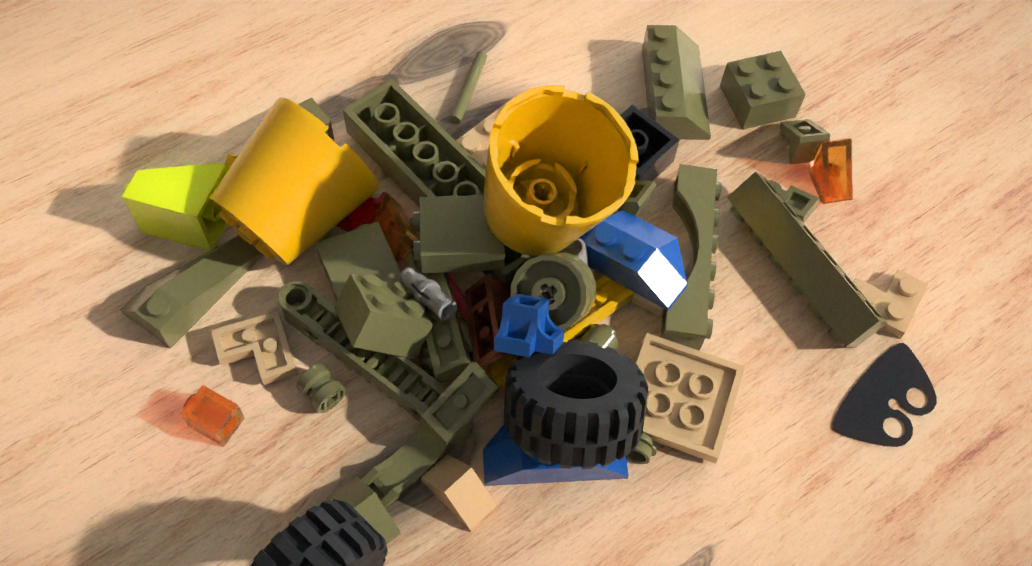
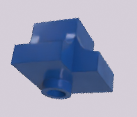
(527, 327)

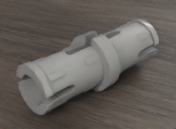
(428, 293)

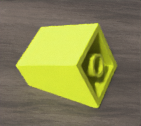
(176, 203)

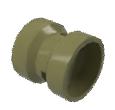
(321, 388)

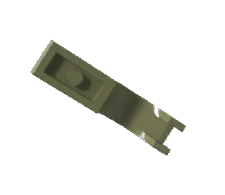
(434, 434)

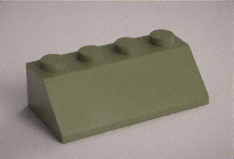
(675, 82)

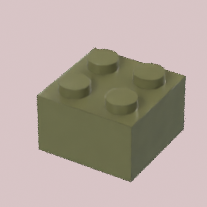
(762, 89)
(382, 316)

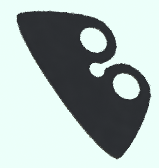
(867, 403)

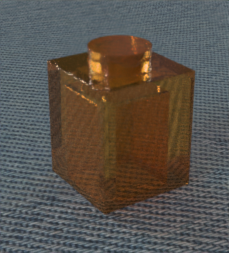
(212, 415)

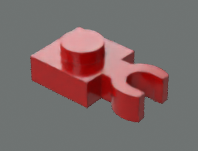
(363, 214)

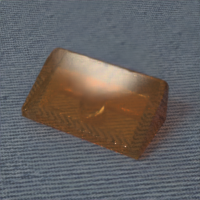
(396, 227)

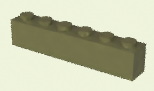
(806, 262)

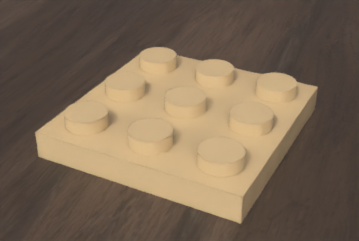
(687, 396)

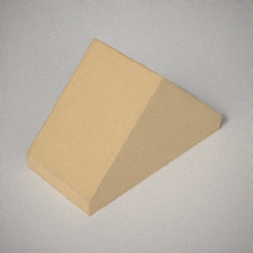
(460, 491)

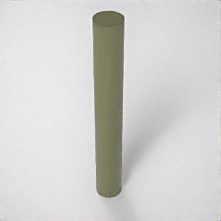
(468, 88)

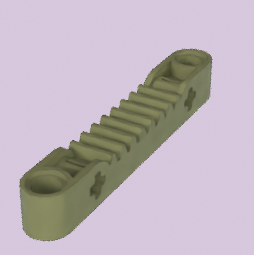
(391, 373)

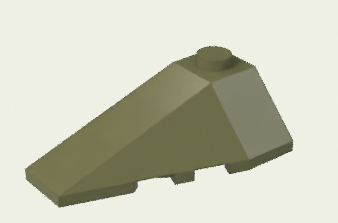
(183, 296)

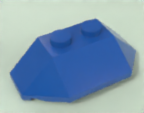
(637, 257)
(509, 465)

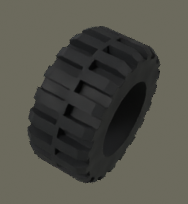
(575, 405)
(325, 537)

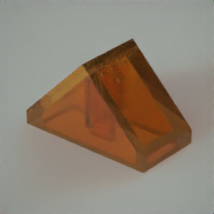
(832, 170)

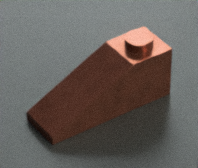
(484, 312)

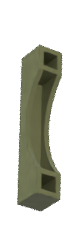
(695, 204)

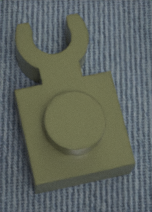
(799, 200)

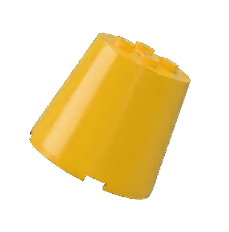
(555, 168)
(291, 184)

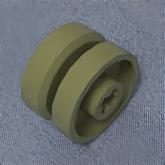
(568, 275)

